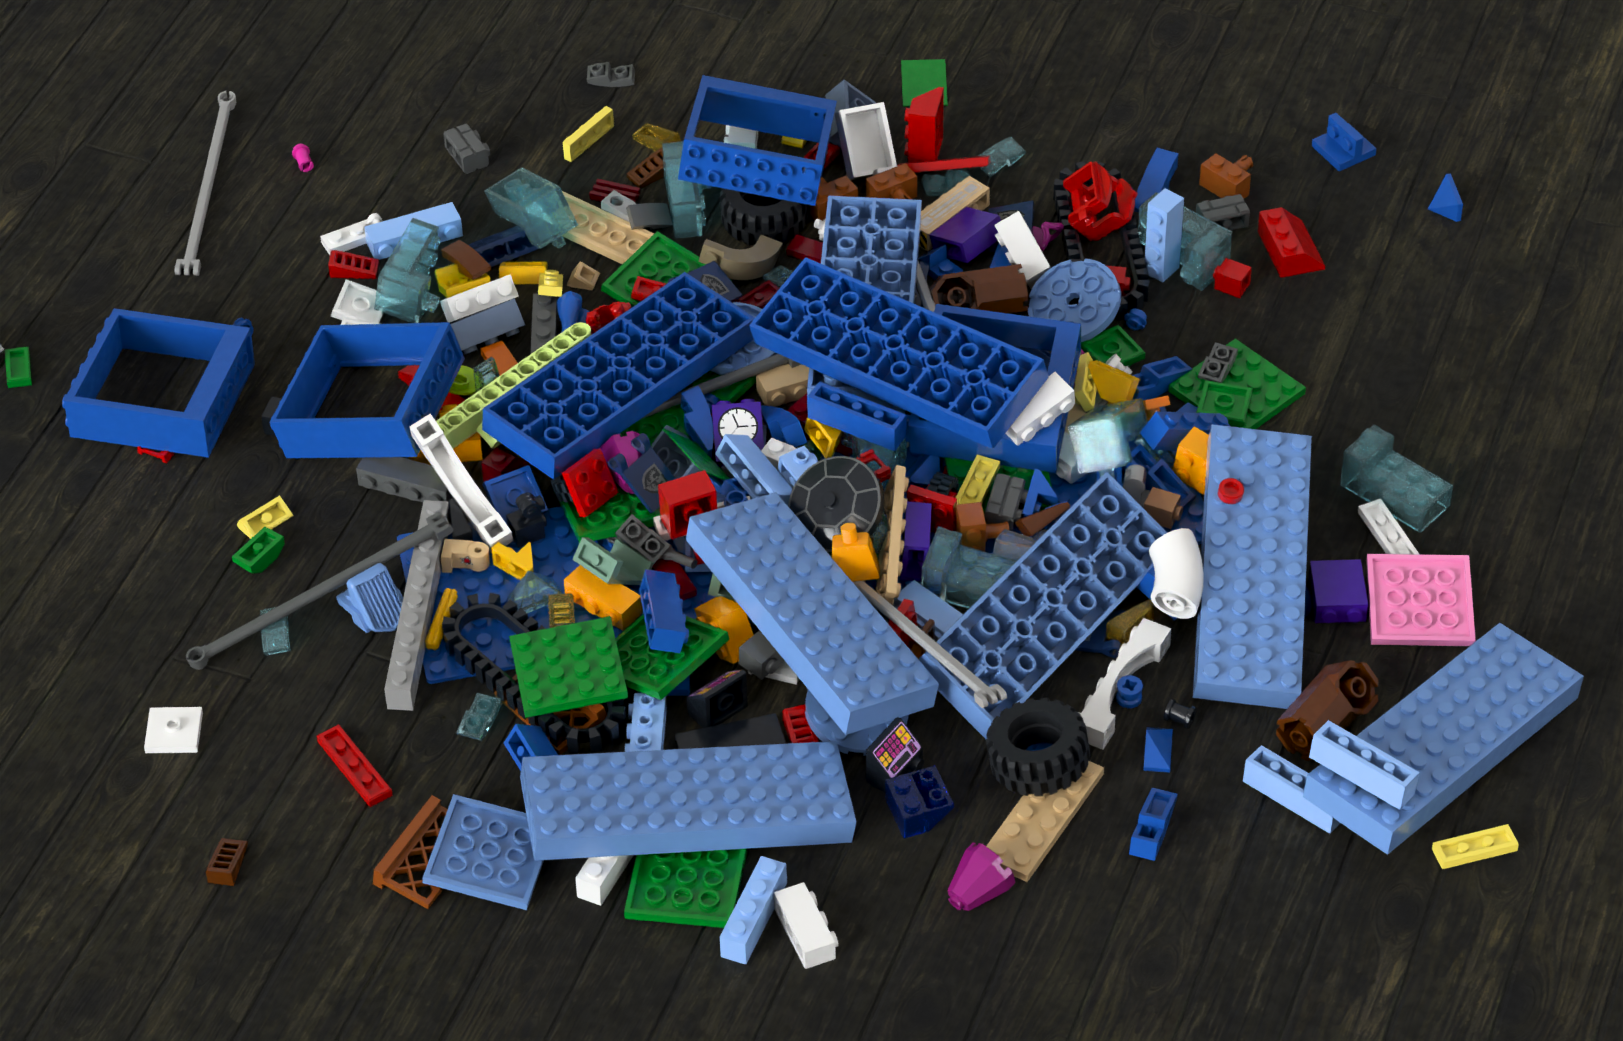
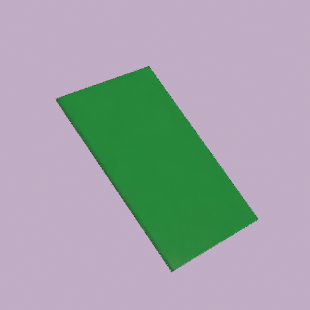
(922, 77)
(697, 455)

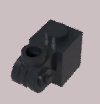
(527, 522)

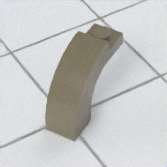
(743, 263)

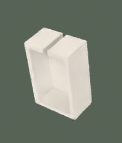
(865, 140)

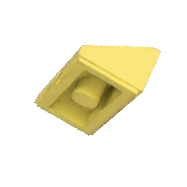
(267, 516)

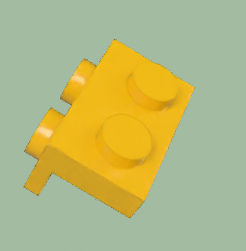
(452, 282)

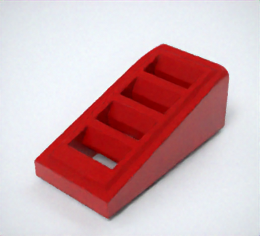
(345, 265)
(794, 718)

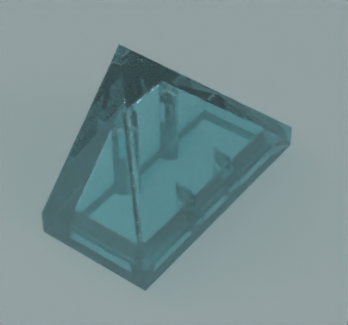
(533, 591)

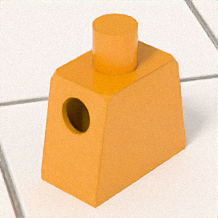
(855, 554)

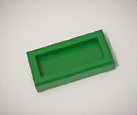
(18, 367)

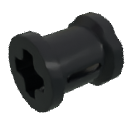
(1180, 713)

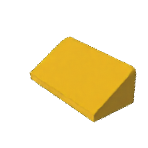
(523, 271)

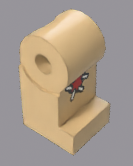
(464, 555)

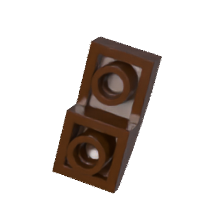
(468, 260)

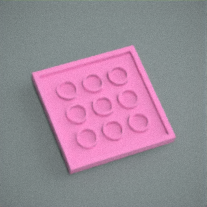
(1420, 600)

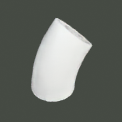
(1177, 573)

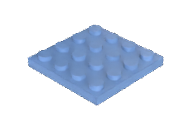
(484, 853)

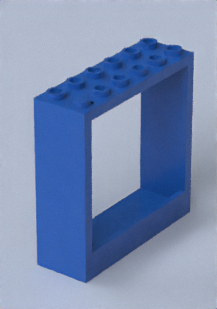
(751, 168)
(1016, 330)
(339, 346)
(186, 432)

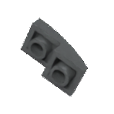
(603, 75)
(649, 215)
(1218, 363)
(642, 539)

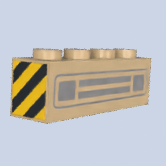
(965, 194)

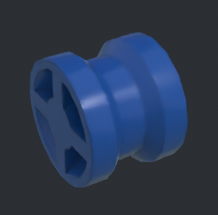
(1129, 698)

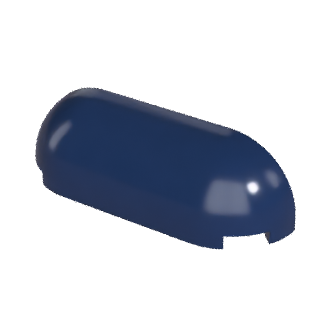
(503, 246)

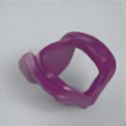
(1043, 235)

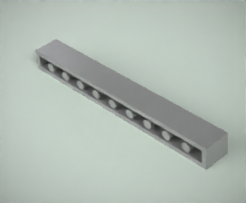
(415, 615)

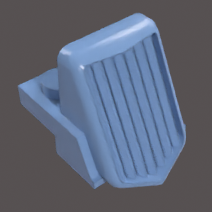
(373, 600)

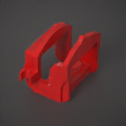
(1095, 198)

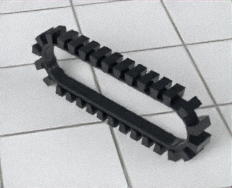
(1129, 237)
(508, 688)

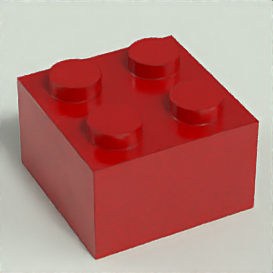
(685, 498)

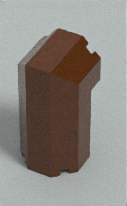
(985, 289)
(1334, 695)

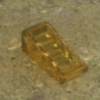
(656, 138)
(561, 605)
(1122, 625)

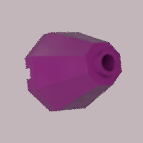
(622, 445)
(978, 878)

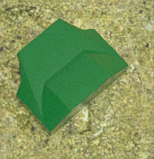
(259, 551)

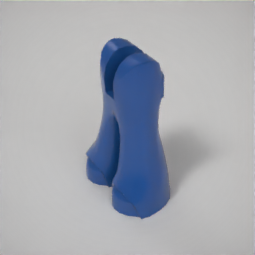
(570, 309)

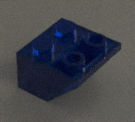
(918, 800)

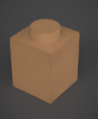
(1163, 507)

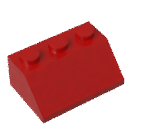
(925, 126)
(1288, 243)

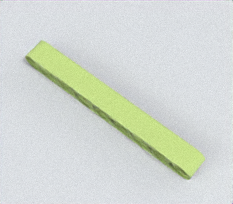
(466, 417)

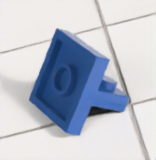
(1342, 144)
(506, 488)

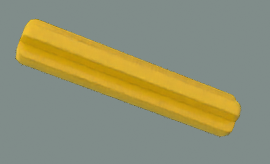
(436, 631)

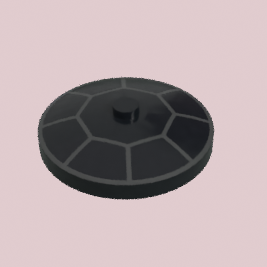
(835, 494)

